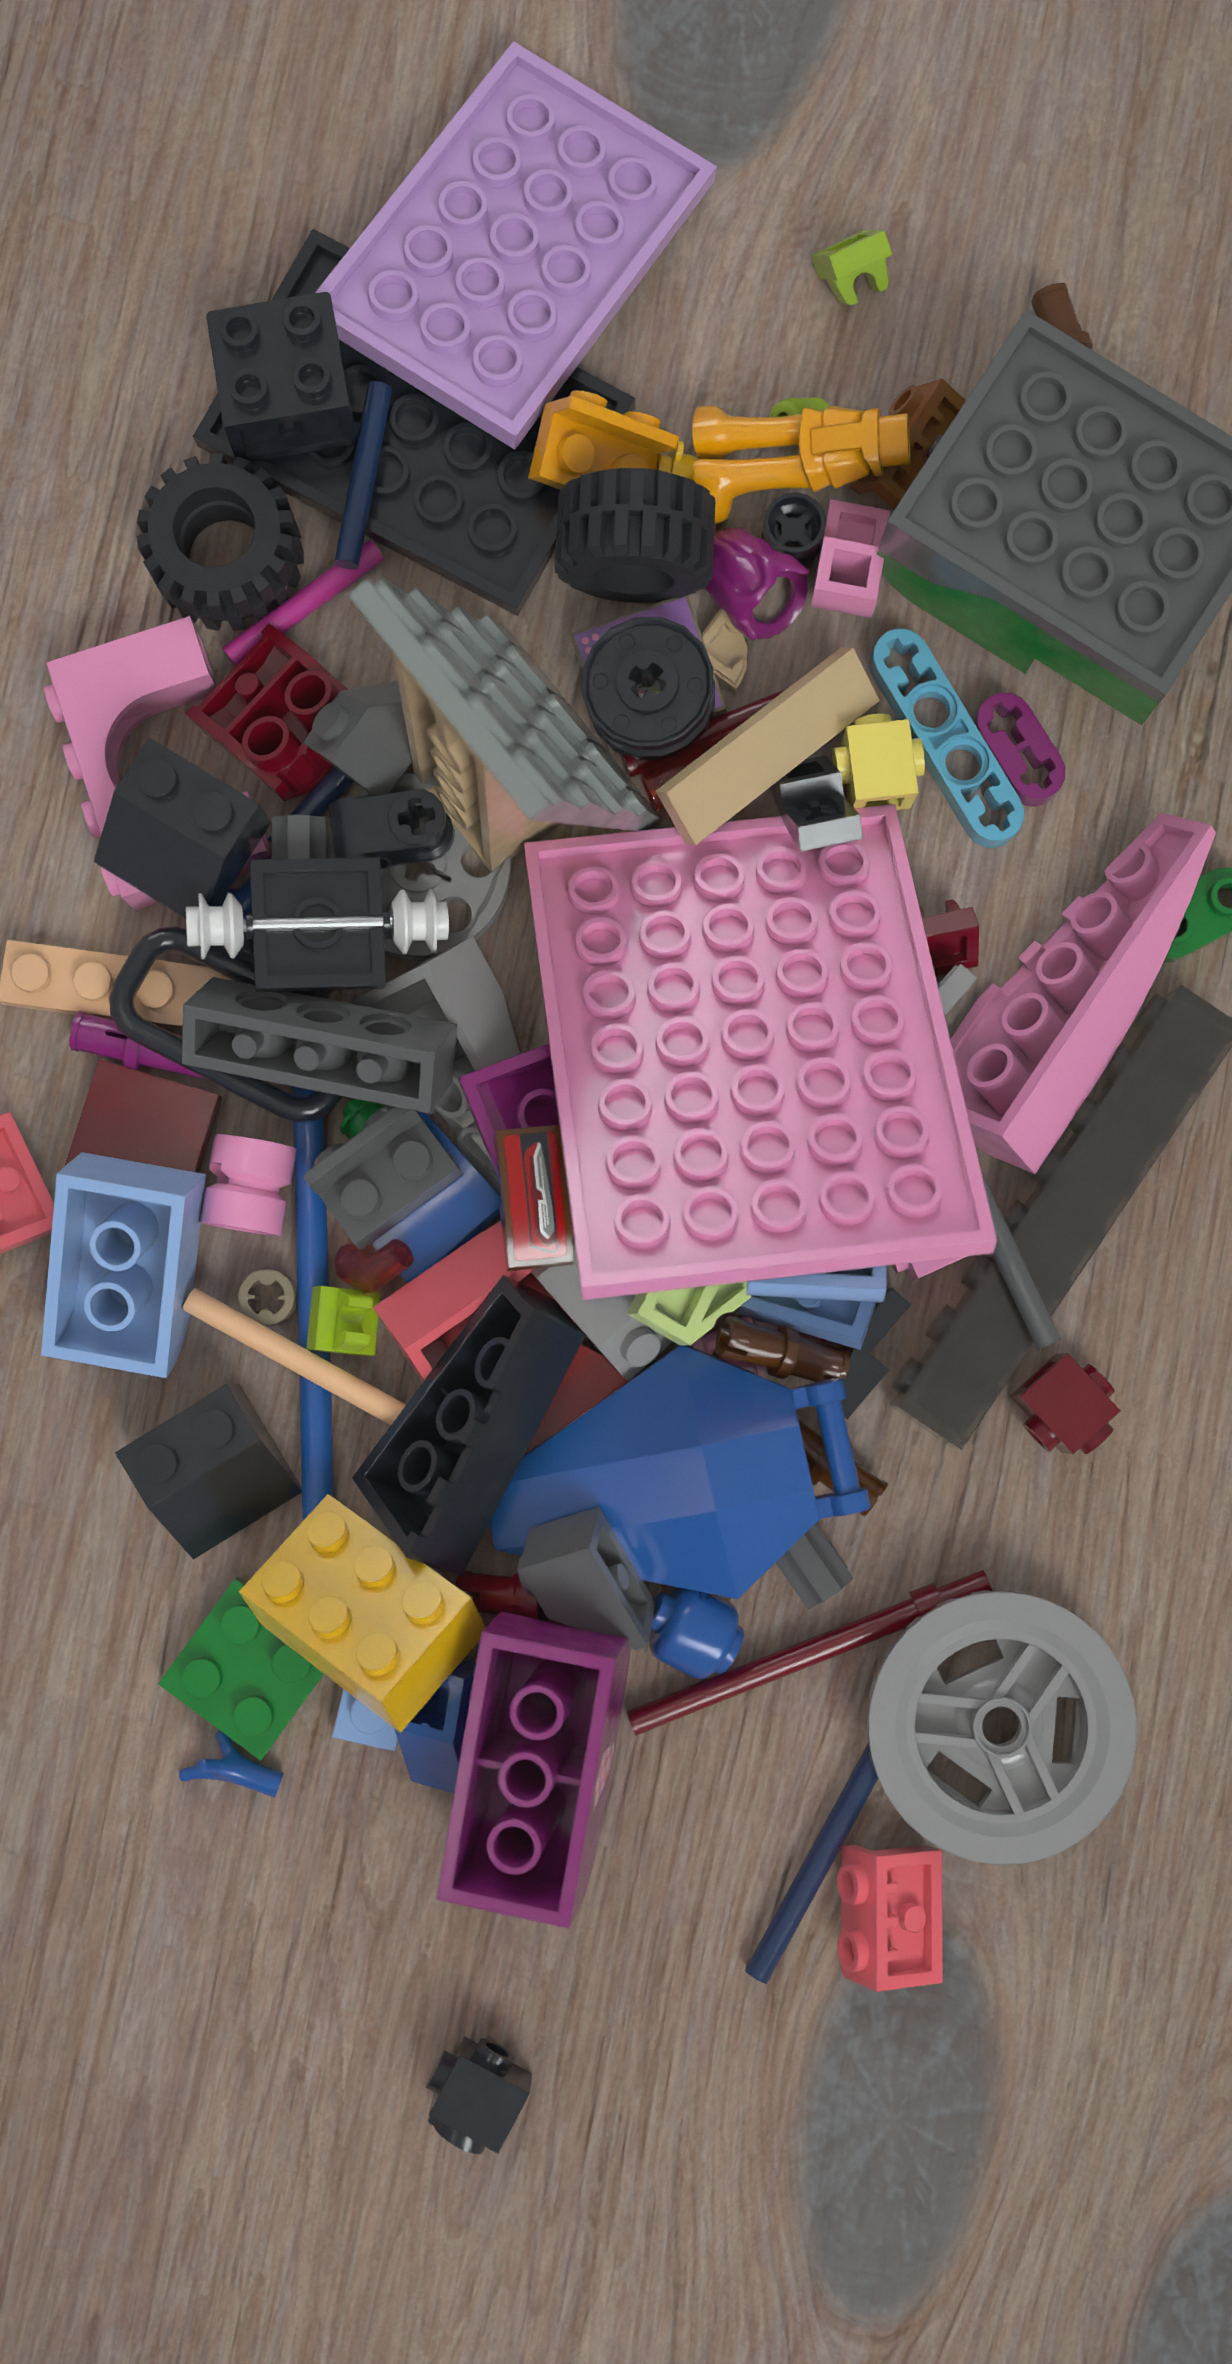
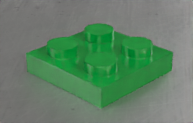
(241, 1675)

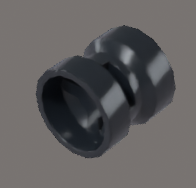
(798, 521)

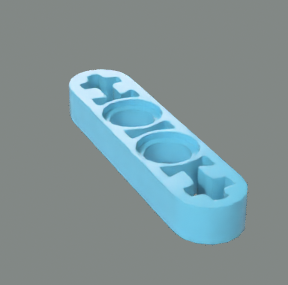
(954, 734)

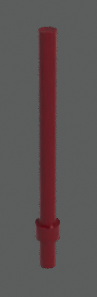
(801, 1654)

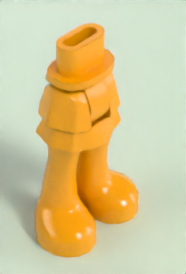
(833, 447)

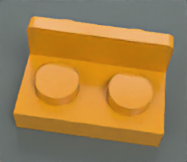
(586, 437)

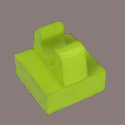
(848, 258)
(343, 1321)

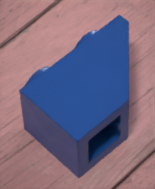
(436, 1733)

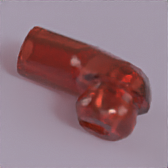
(372, 1271)

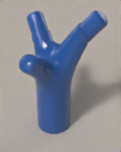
(234, 1769)

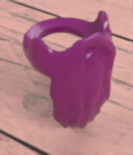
(744, 573)

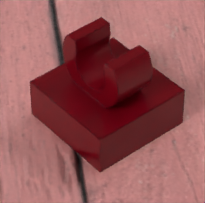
(952, 937)

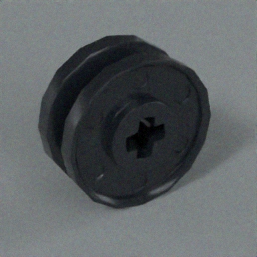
(642, 653)

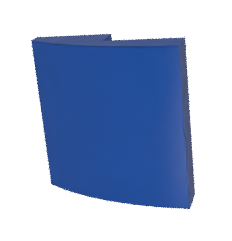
(446, 1218)

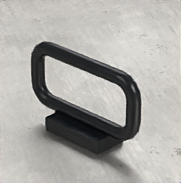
(170, 1045)

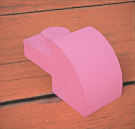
(848, 559)

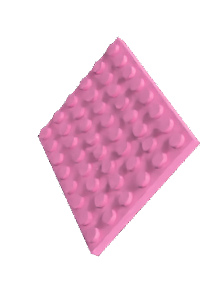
(749, 1058)

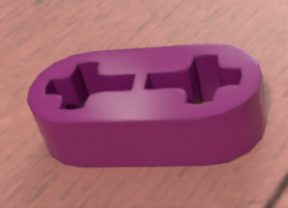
(1031, 742)

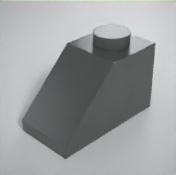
(364, 736)
(586, 1578)

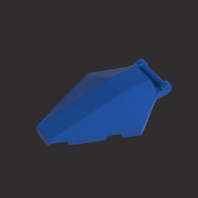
(691, 1472)

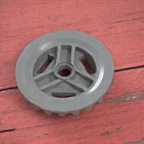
(1031, 1801)

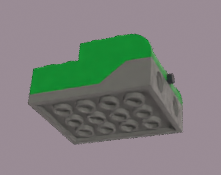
(1071, 521)

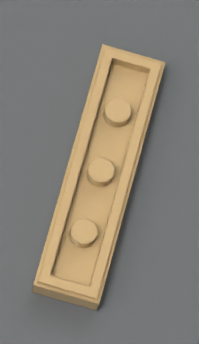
(767, 746)

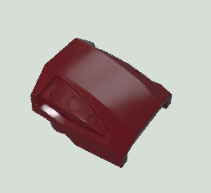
(268, 711)

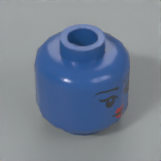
(695, 1632)

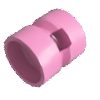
(248, 1185)

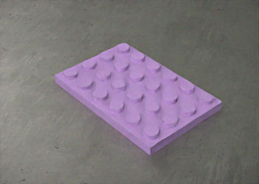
(514, 243)

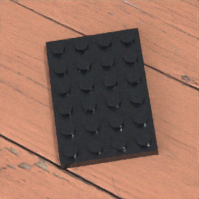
(441, 483)

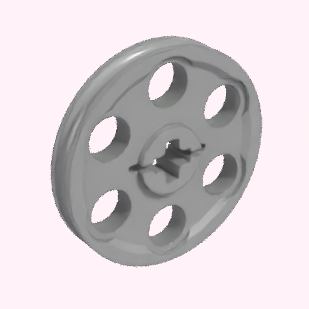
(482, 895)

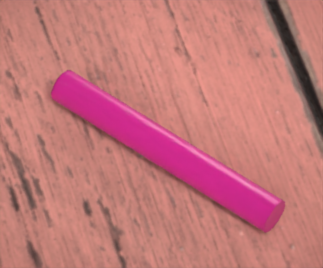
(304, 602)

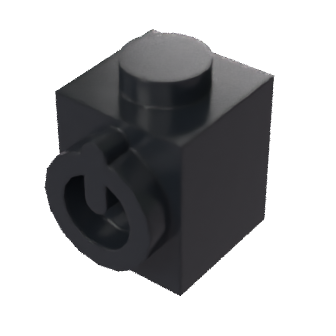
(477, 2095)

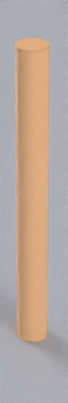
(293, 1356)

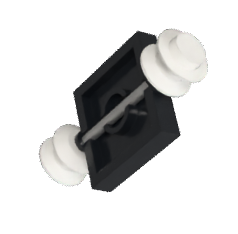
(317, 924)

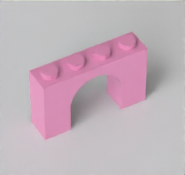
(110, 693)

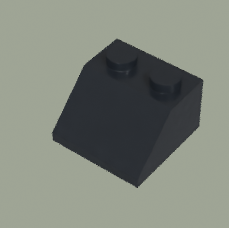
(178, 830)
(210, 1470)

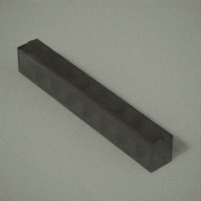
(1067, 1213)

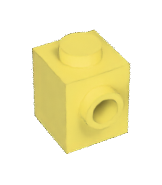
(880, 762)

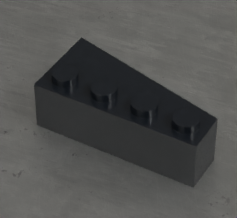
(469, 1426)

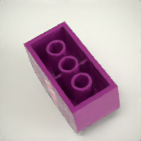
(534, 1769)

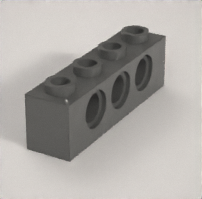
(319, 1044)

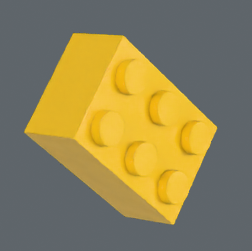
(364, 1612)

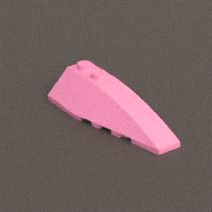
(1053, 1027)

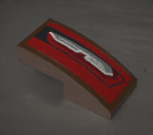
(533, 1198)

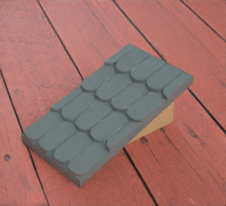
(494, 729)

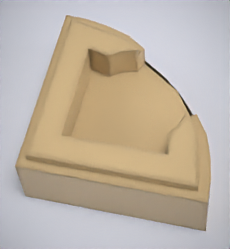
(726, 651)

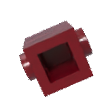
(1067, 1405)

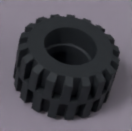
(205, 497)
(635, 535)

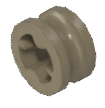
(269, 1278)

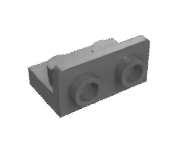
(381, 1173)

